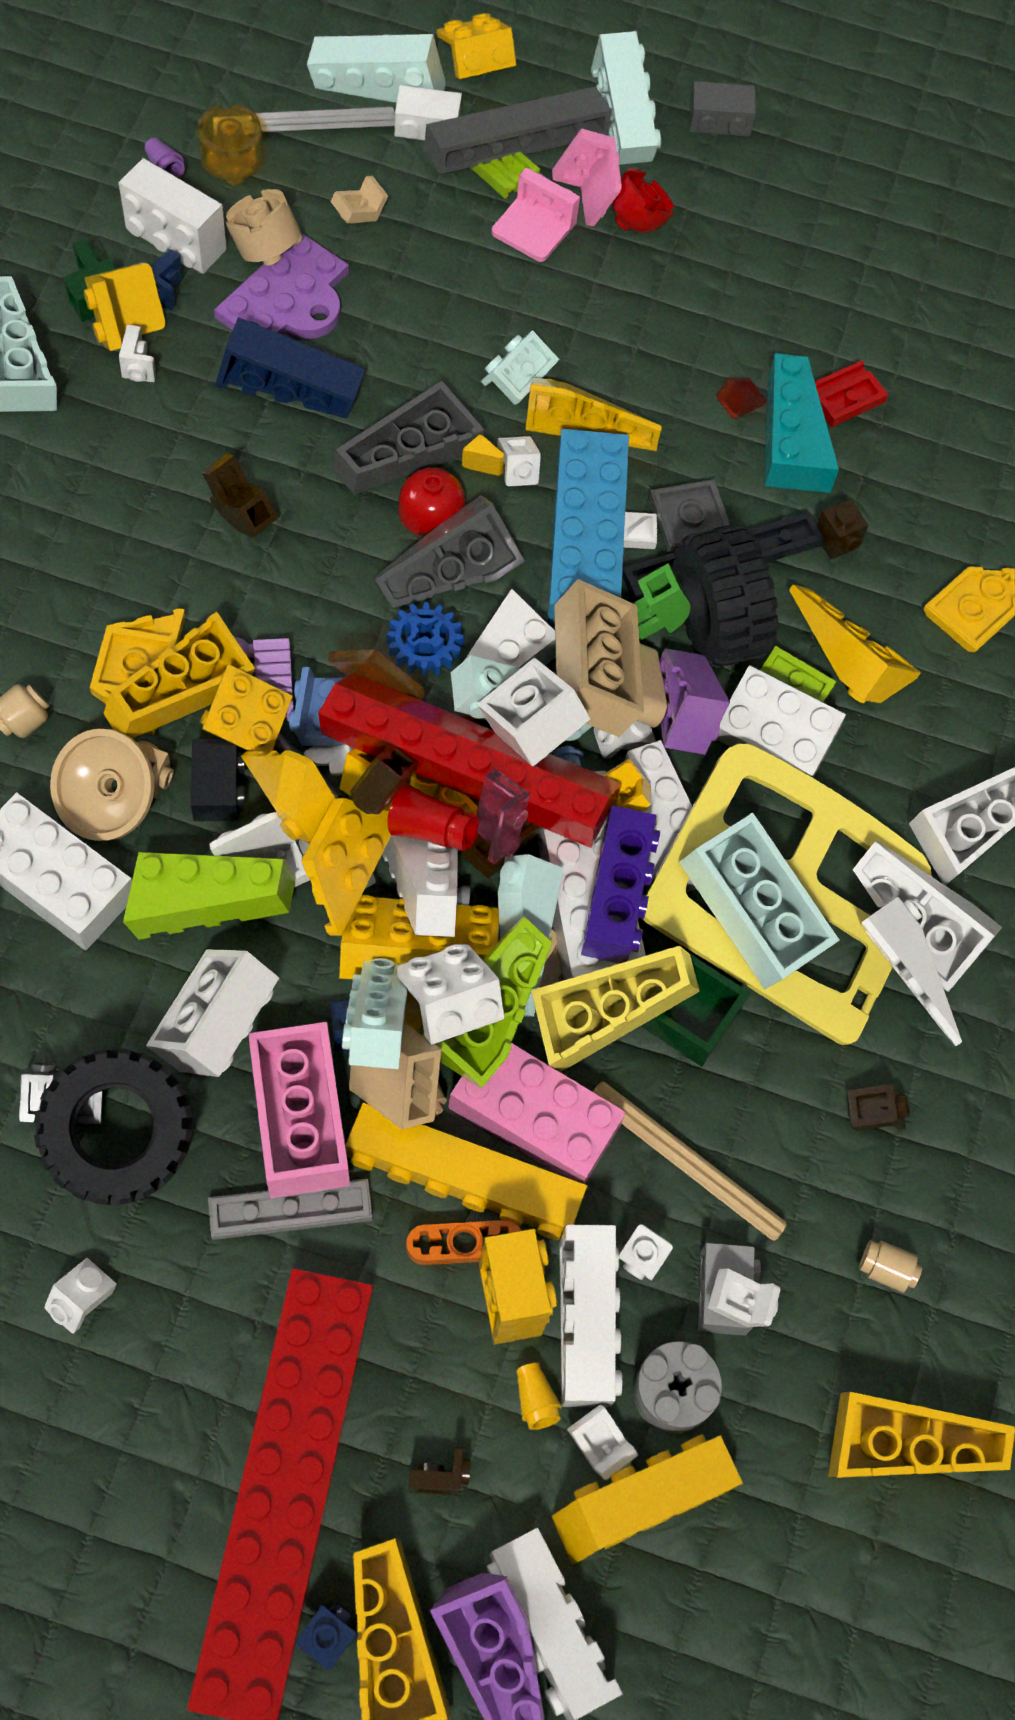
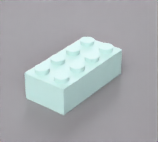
(758, 901)

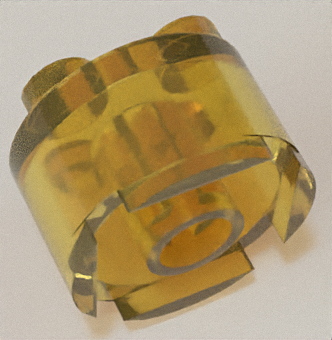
(230, 143)

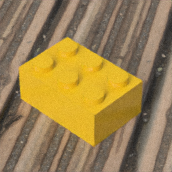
(516, 1286)

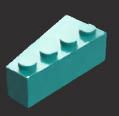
(797, 435)

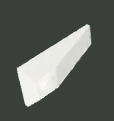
(951, 924)
(905, 947)

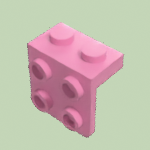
(594, 166)
(538, 216)

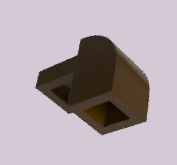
(235, 499)

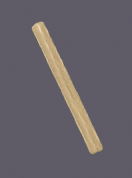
(694, 1165)

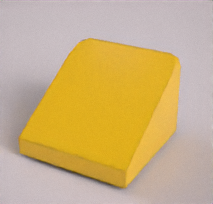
(483, 456)

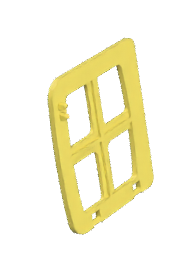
(698, 931)

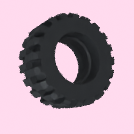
(728, 595)
(58, 1118)

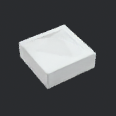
(640, 530)

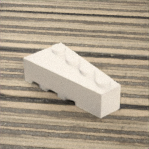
(426, 882)
(588, 1316)
(555, 1625)

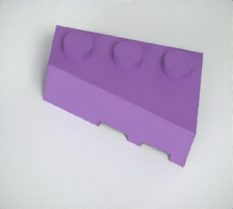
(693, 702)

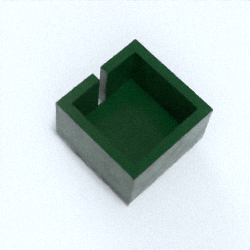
(702, 1019)

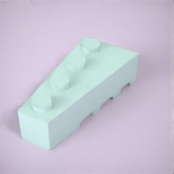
(375, 64)
(626, 88)
(23, 367)

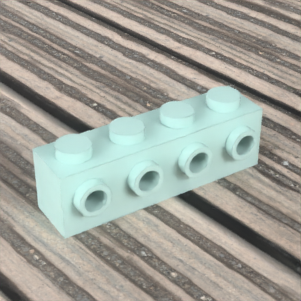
(477, 679)
(376, 1016)

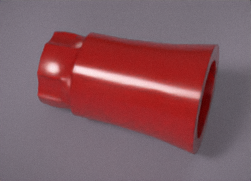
(431, 820)

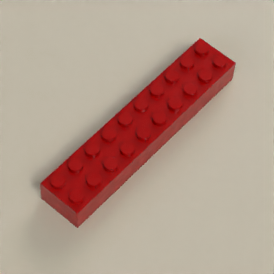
(282, 1500)

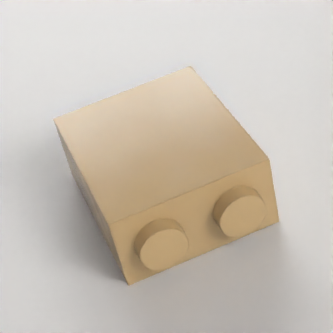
(403, 1094)

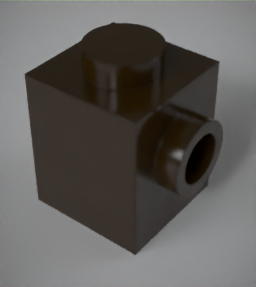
(842, 529)

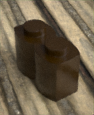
(383, 780)

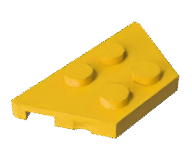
(132, 646)
(344, 858)

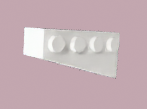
(668, 799)
(966, 824)

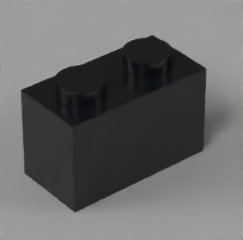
(216, 780)

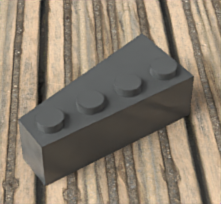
(412, 438)

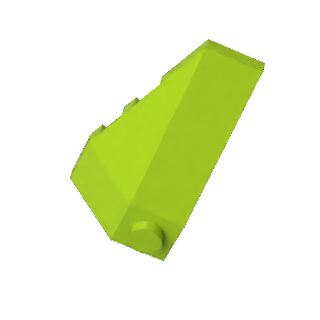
(517, 964)

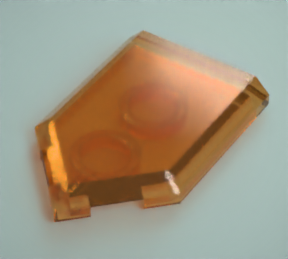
(377, 668)

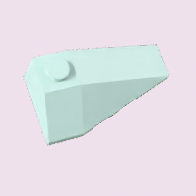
(528, 890)

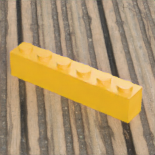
(465, 1172)

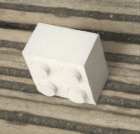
(534, 711)

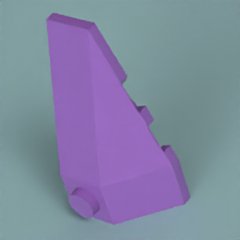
(491, 1646)

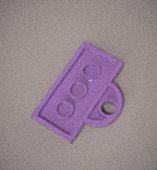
(290, 293)

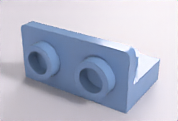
(310, 696)

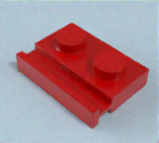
(849, 393)

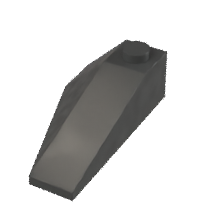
(457, 553)

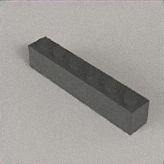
(514, 129)

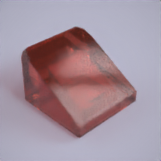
(740, 397)

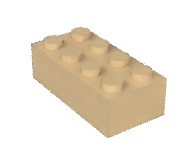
(600, 655)

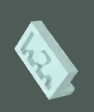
(515, 371)

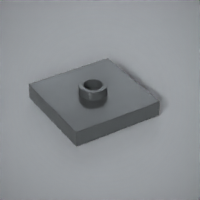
(687, 510)

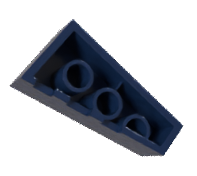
(288, 370)

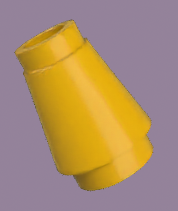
(537, 1399)

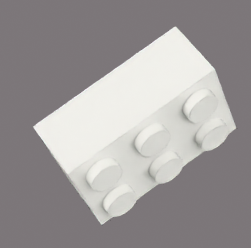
(173, 215)
(780, 721)
(213, 1012)

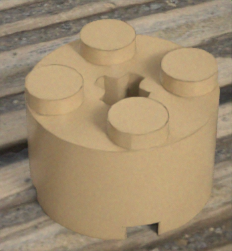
(263, 227)

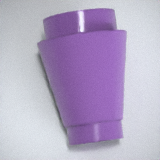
(164, 157)

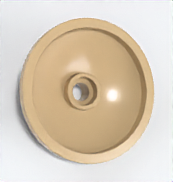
(84, 780)

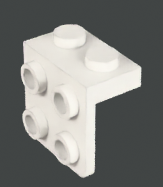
(262, 840)
(453, 992)

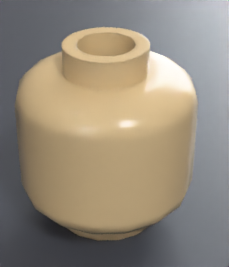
(22, 710)

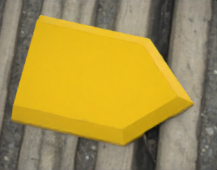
(974, 605)

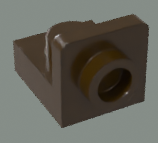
(878, 1107)
(434, 1481)

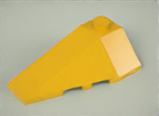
(861, 664)

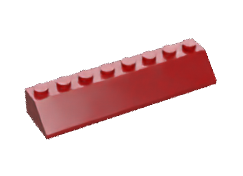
(462, 752)

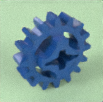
(424, 639)

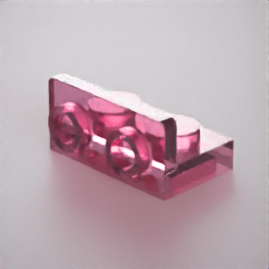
(501, 814)

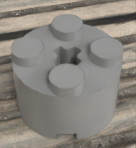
(688, 1366)

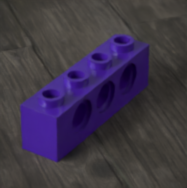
(603, 936)

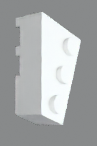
(516, 635)

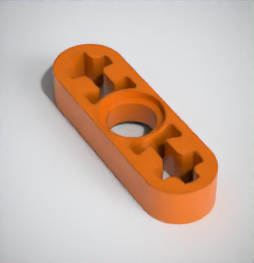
(434, 1233)

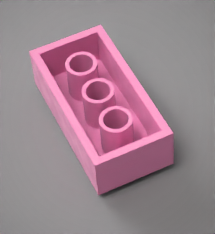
(298, 1110)
(541, 1114)

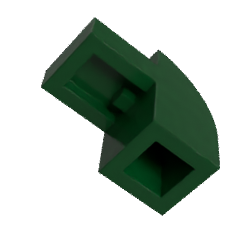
(89, 264)

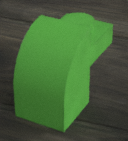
(662, 603)

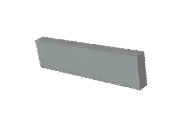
(258, 1214)

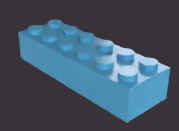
(588, 513)

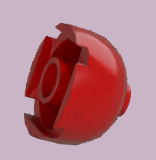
(640, 204)
(429, 499)

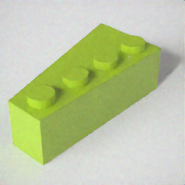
(205, 890)

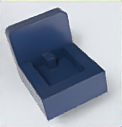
(328, 1634)

